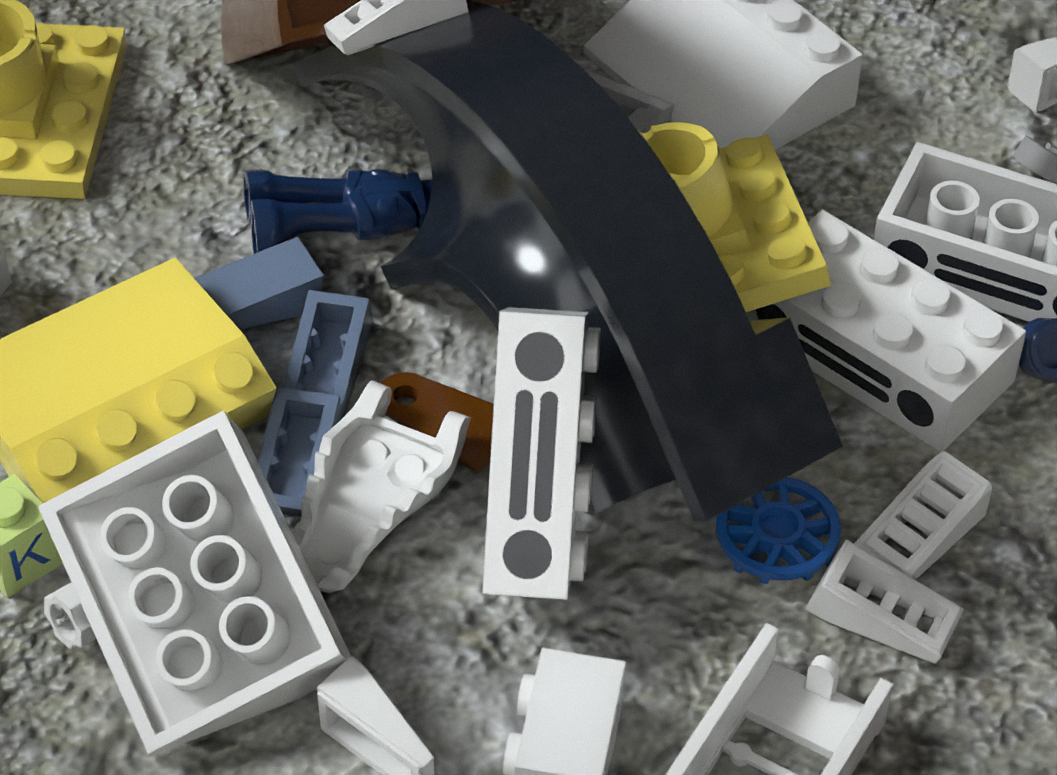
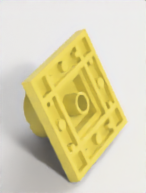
(53, 101)
(745, 211)

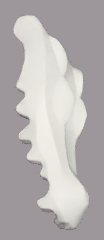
(368, 483)

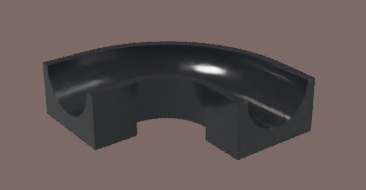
(568, 209)

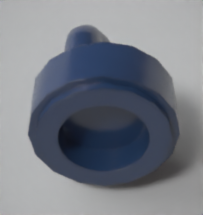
(1040, 349)

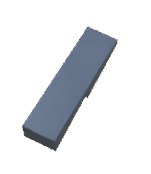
(264, 285)
(315, 391)

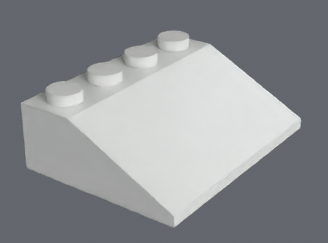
(732, 64)
(194, 585)

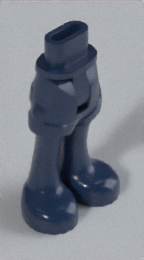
(360, 204)

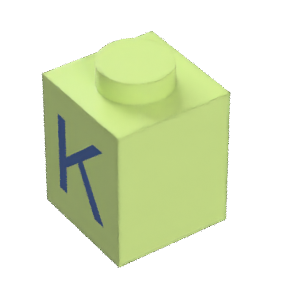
(25, 541)

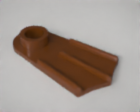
(432, 405)

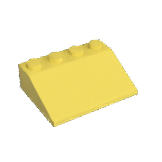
(121, 379)

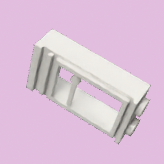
(790, 704)

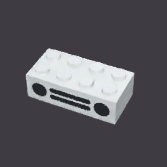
(976, 230)
(900, 337)
(536, 453)

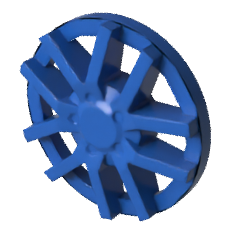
(780, 531)

